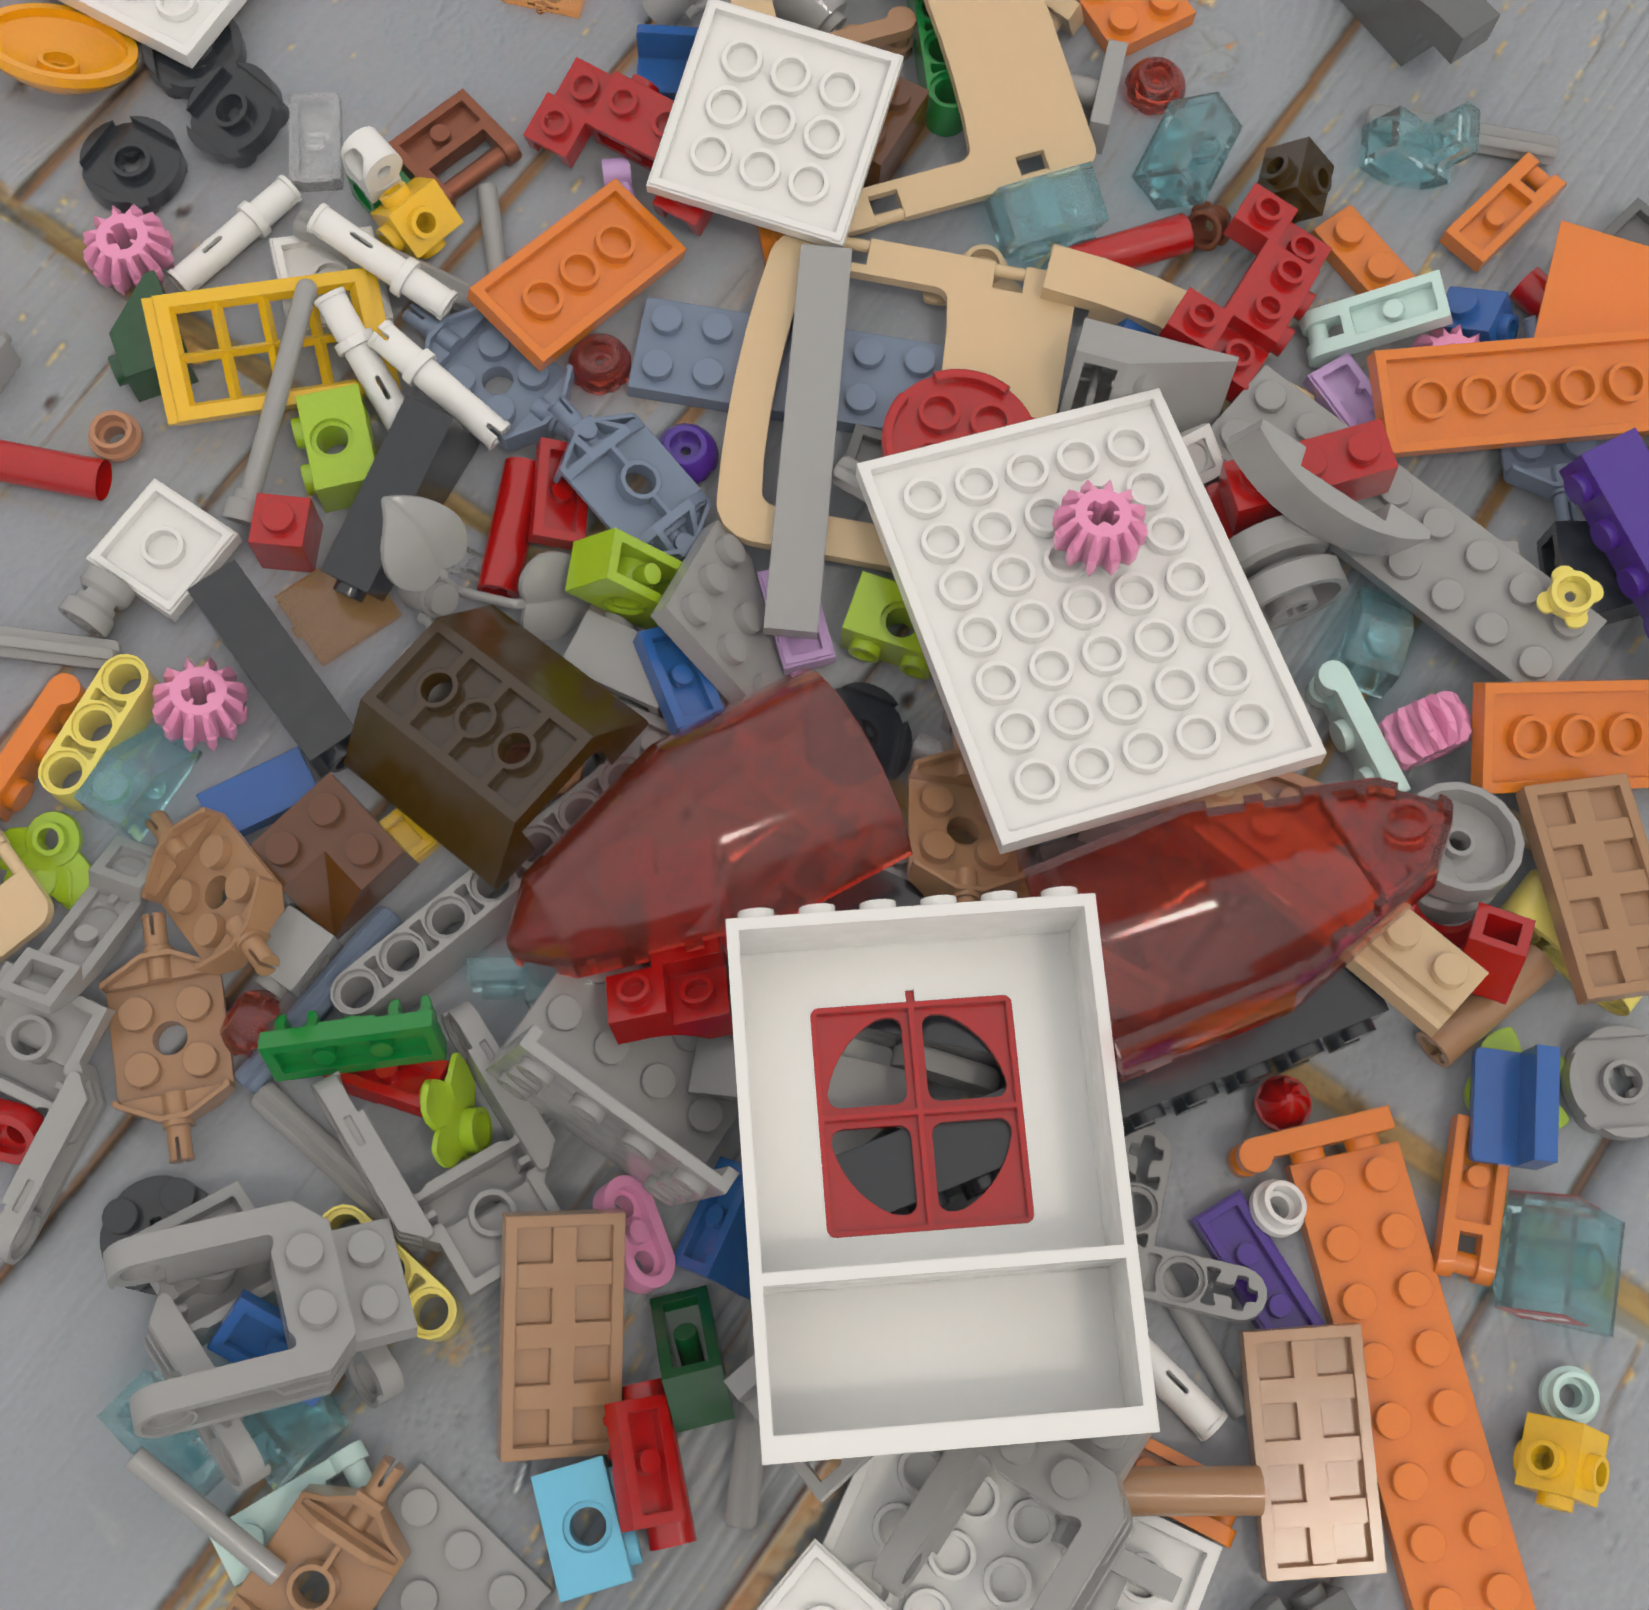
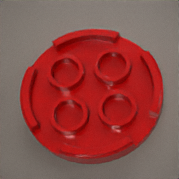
(948, 408)

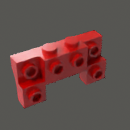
(619, 114)
(1265, 298)
(674, 996)

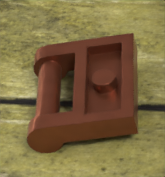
(447, 137)

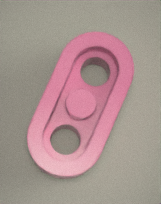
(644, 1234)

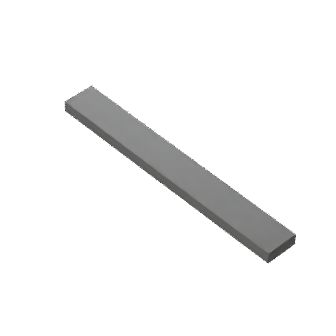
(808, 443)

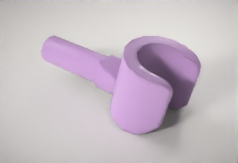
(619, 169)

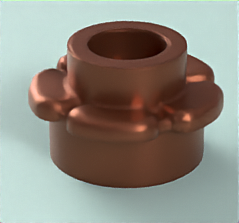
(1203, 237)

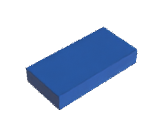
(262, 792)

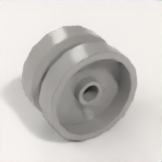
(1288, 570)
(1479, 855)

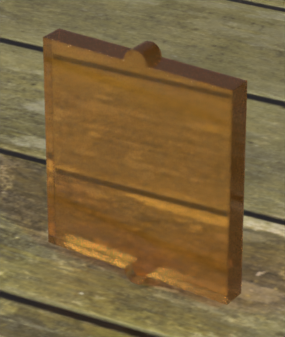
(330, 619)

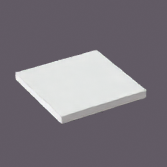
(775, 124)

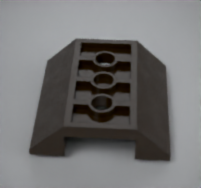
(448, 757)

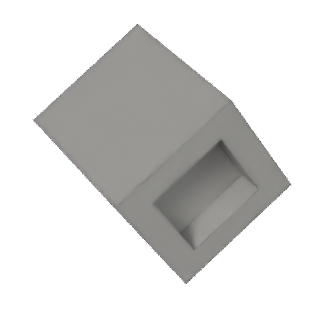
(302, 951)

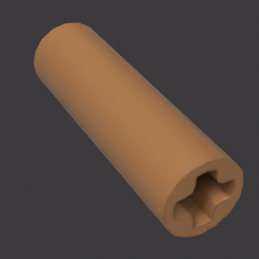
(1481, 1015)
(1195, 1490)

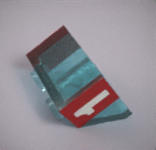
(1559, 1262)

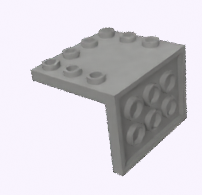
(617, 1097)

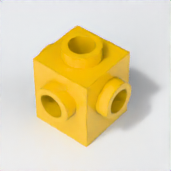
(415, 217)
(1561, 1462)

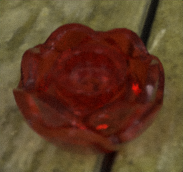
(1153, 98)
(606, 376)
(246, 1020)

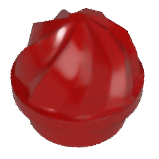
(1282, 1103)

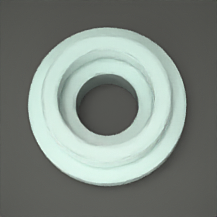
(1584, 1388)

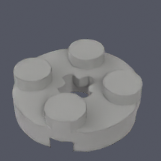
(1588, 1087)

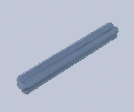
(254, 1071)

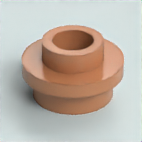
(107, 426)

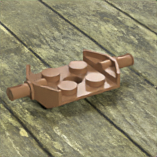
(942, 800)
(188, 878)
(148, 997)
(344, 1537)

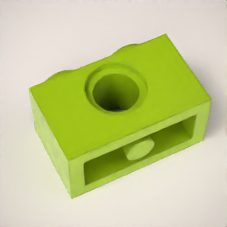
(330, 420)
(620, 575)
(865, 632)

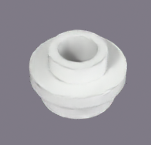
(1286, 1198)

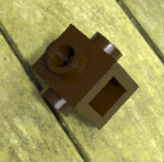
(1299, 176)

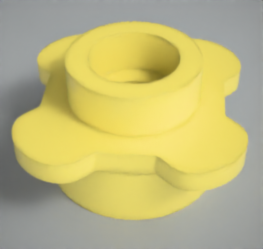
(1570, 581)

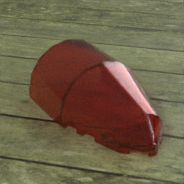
(728, 815)
(1245, 906)

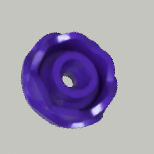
(699, 442)

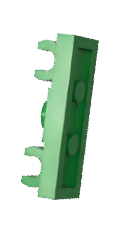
(353, 1042)

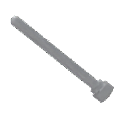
(240, 506)

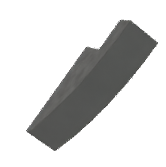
(1414, 26)

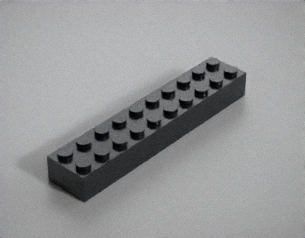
(973, 1151)

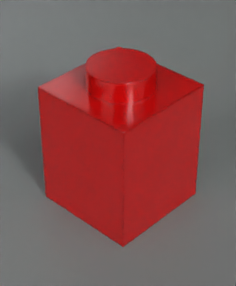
(285, 532)

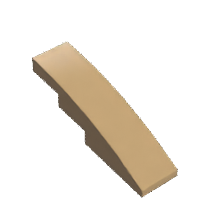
(1109, 289)

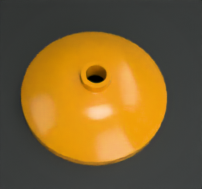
(63, 49)

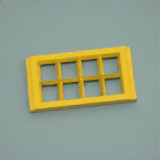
(172, 361)

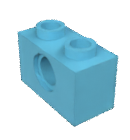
(577, 1565)

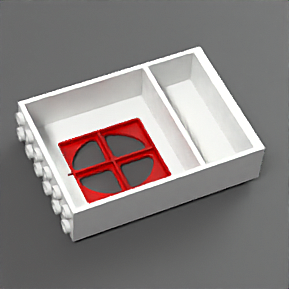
(937, 1320)

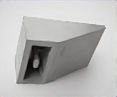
(1124, 362)

